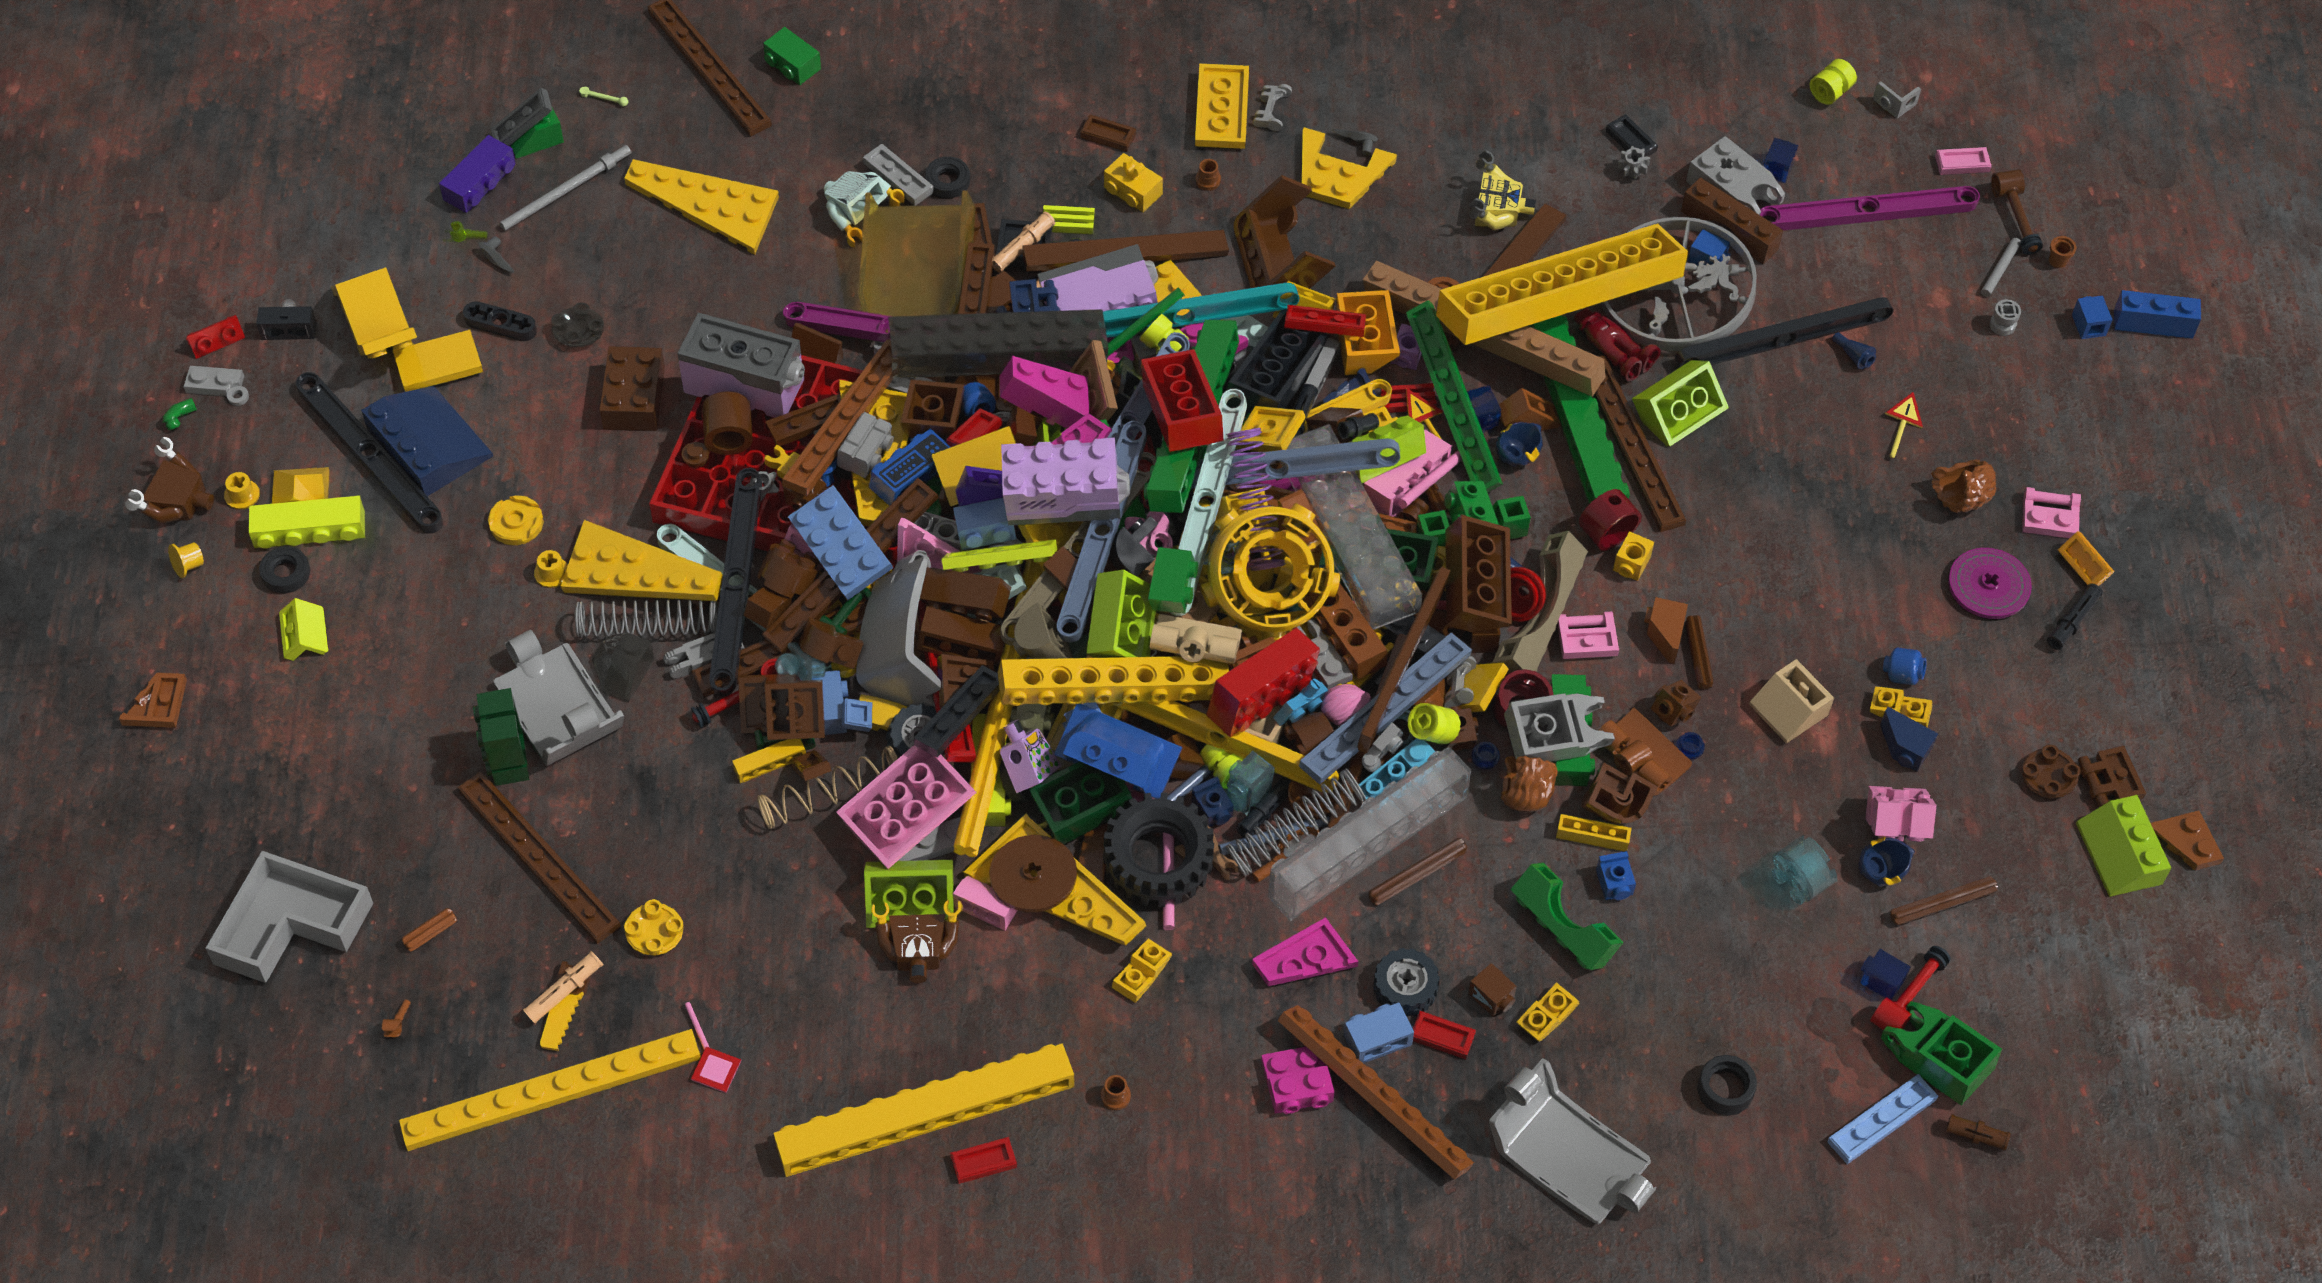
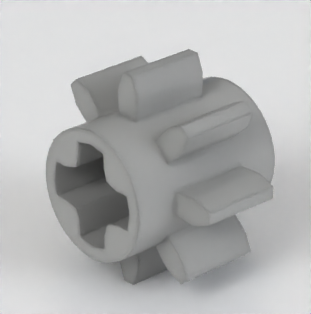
(1634, 162)

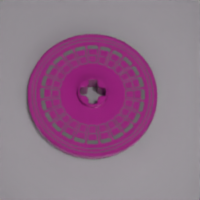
(1990, 565)

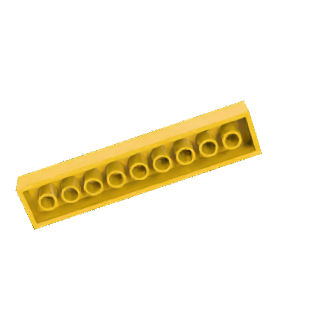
(1561, 283)

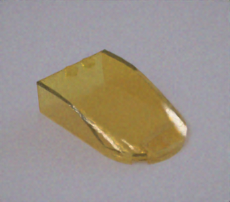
(914, 257)

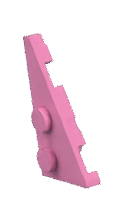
(913, 538)

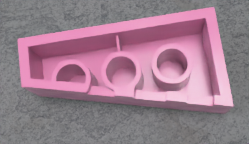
(1392, 485)

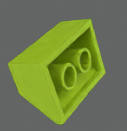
(1681, 402)
(1406, 433)
(1120, 617)
(2124, 846)
(908, 888)

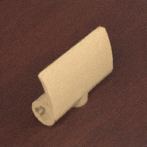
(1195, 639)

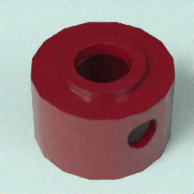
(1612, 515)
(1518, 686)

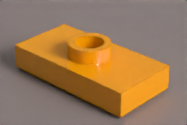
(2085, 559)

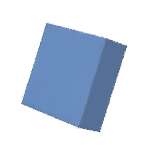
(857, 715)

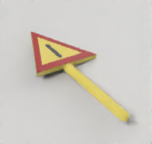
(1906, 412)

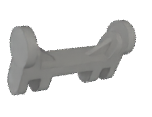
(1270, 94)
(1459, 694)

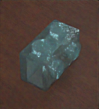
(1249, 782)

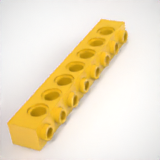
(1100, 672)

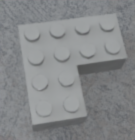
(283, 901)

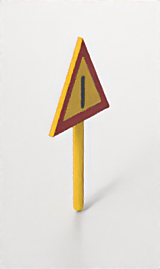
(1422, 410)

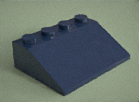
(425, 437)

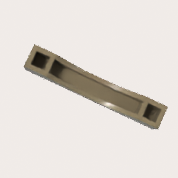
(1560, 566)

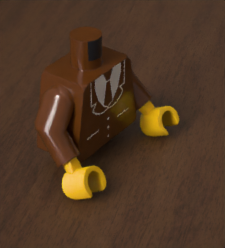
(917, 940)

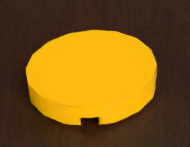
(515, 520)

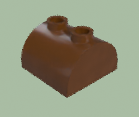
(932, 407)

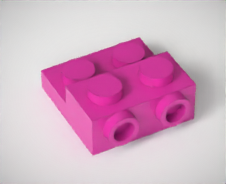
(1297, 1080)

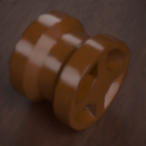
(1413, 510)

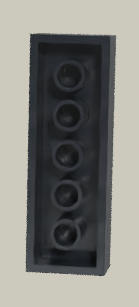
(1277, 365)

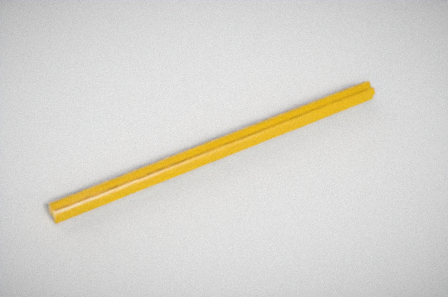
(988, 754)

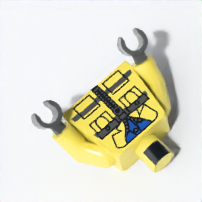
(1498, 197)

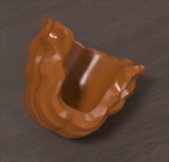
(1965, 485)
(1528, 783)

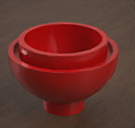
(1525, 605)

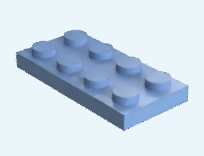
(840, 542)

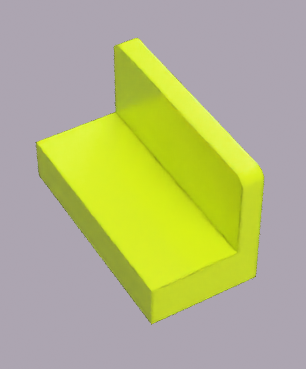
(302, 629)

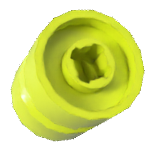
(1833, 81)
(1158, 330)
(1434, 723)
(1219, 762)

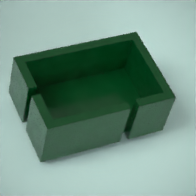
(501, 737)

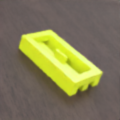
(1070, 215)

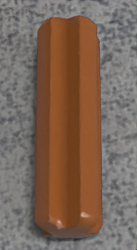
(429, 929)

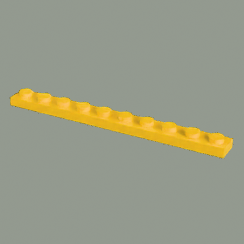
(549, 1090)

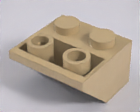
(1792, 701)

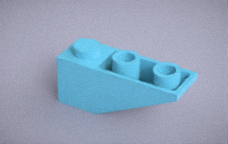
(1396, 768)

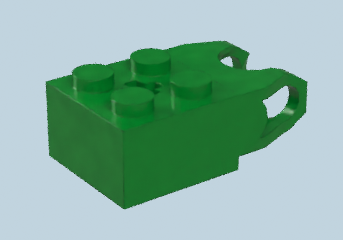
(1943, 1051)

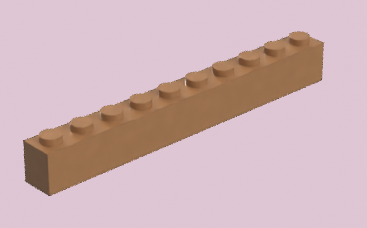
(1522, 346)

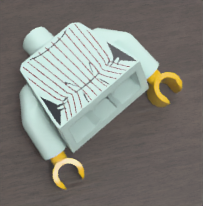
(847, 199)

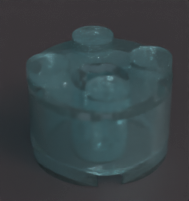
(1803, 869)

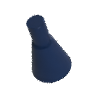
(1859, 353)

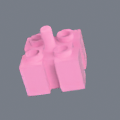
(1901, 813)

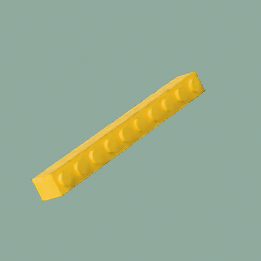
(923, 1109)

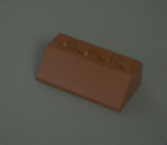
(1479, 575)

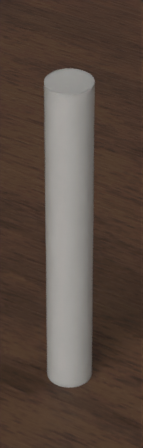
(2000, 267)

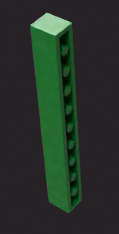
(1583, 427)
(1175, 470)

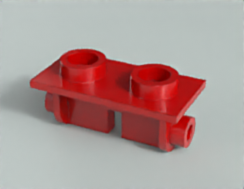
(215, 336)

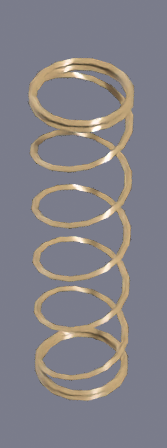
(766, 812)

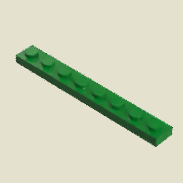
(1453, 396)

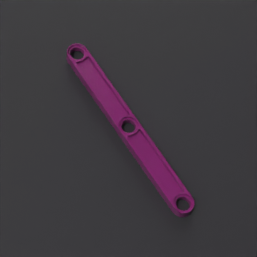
(1886, 208)
(838, 321)

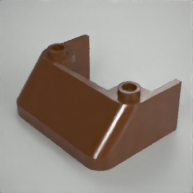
(1264, 242)

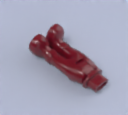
(1616, 344)

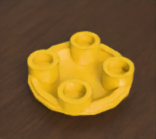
(653, 928)

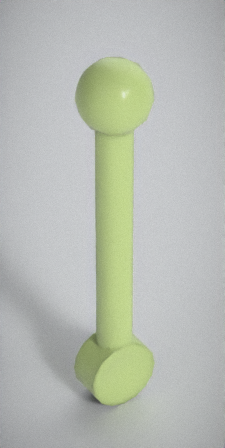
(585, 92)

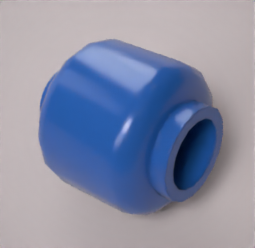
(975, 397)
(1905, 666)

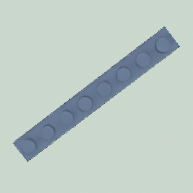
(1415, 683)

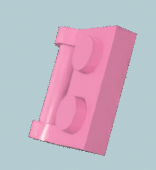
(2050, 520)
(1588, 641)

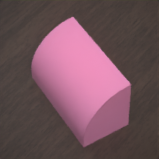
(981, 902)

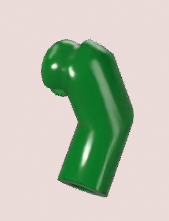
(178, 410)

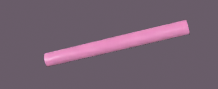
(1429, 480)
(1168, 865)

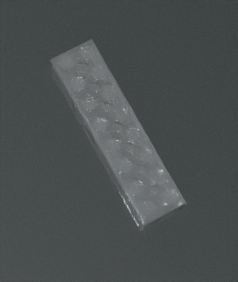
(1358, 540)
(1368, 833)

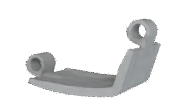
(887, 630)
(555, 699)
(1568, 1148)

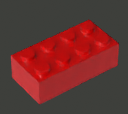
(1182, 400)
(1263, 682)

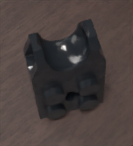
(1123, 385)

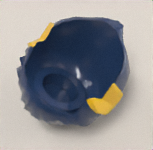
(1519, 443)
(1885, 861)

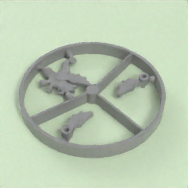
(1715, 273)

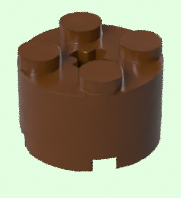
(789, 569)
(1307, 732)

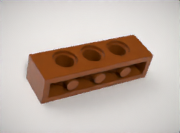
(1360, 659)

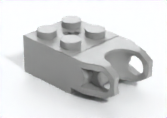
(1735, 174)
(1555, 727)

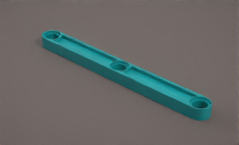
(1208, 307)

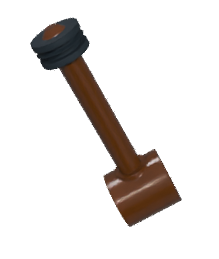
(2010, 185)

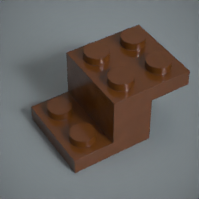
(782, 706)

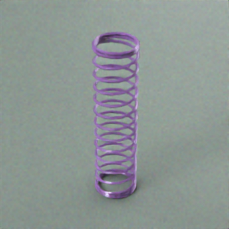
(1263, 564)

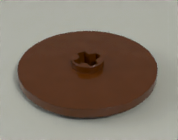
(1017, 887)

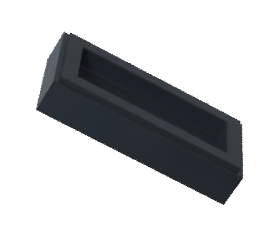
(1629, 134)

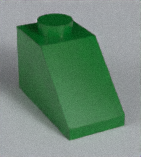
(539, 137)

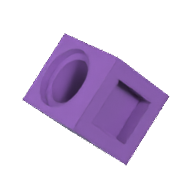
(1409, 349)

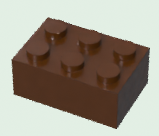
(632, 388)

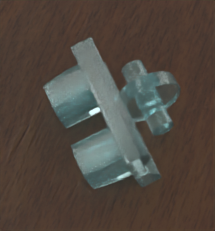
(800, 664)

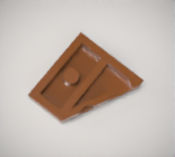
(158, 703)
(2190, 839)

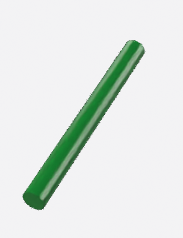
(1145, 320)

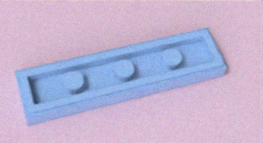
(1882, 1119)

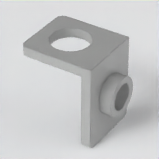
(1894, 103)

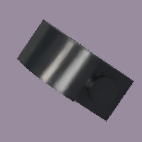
(1126, 548)

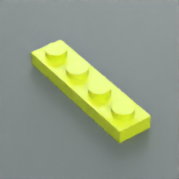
(988, 557)

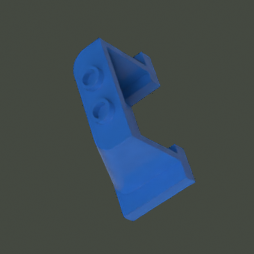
(1118, 750)

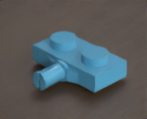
(1308, 699)

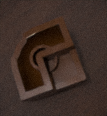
(1618, 796)

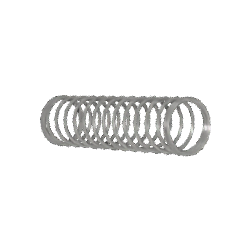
(580, 619)
(1352, 782)

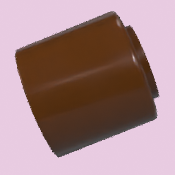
(727, 423)

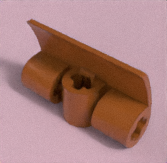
(1645, 751)

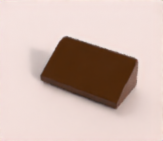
(817, 345)

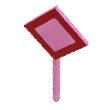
(714, 1067)

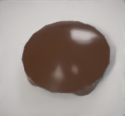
(2050, 772)

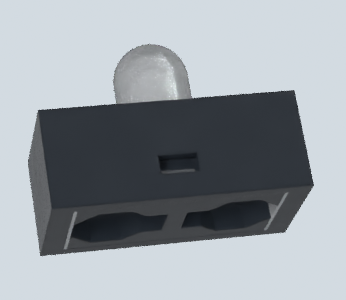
(286, 322)

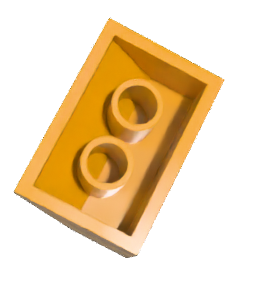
(1380, 336)

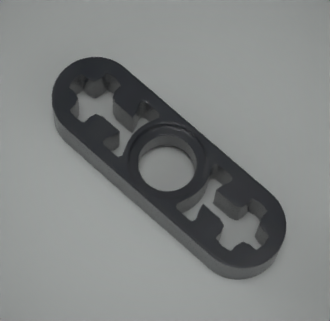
(507, 329)

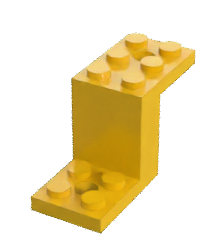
(374, 313)

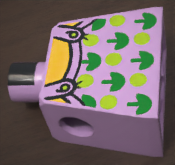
(1027, 757)

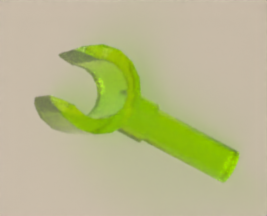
(460, 233)

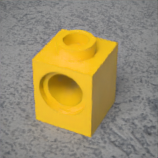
(1633, 547)

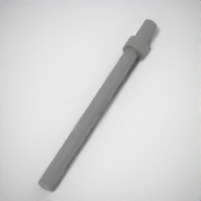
(605, 162)

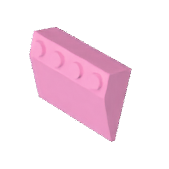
(905, 804)

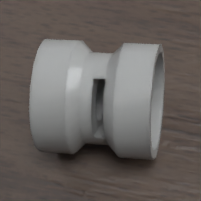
(2005, 317)

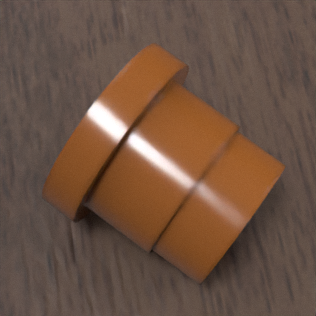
(1208, 175)
(2061, 251)
(1115, 1101)

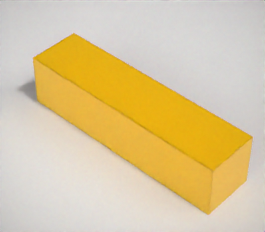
(767, 759)
(1593, 833)

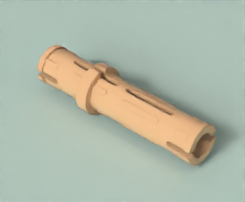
(1030, 234)
(564, 986)

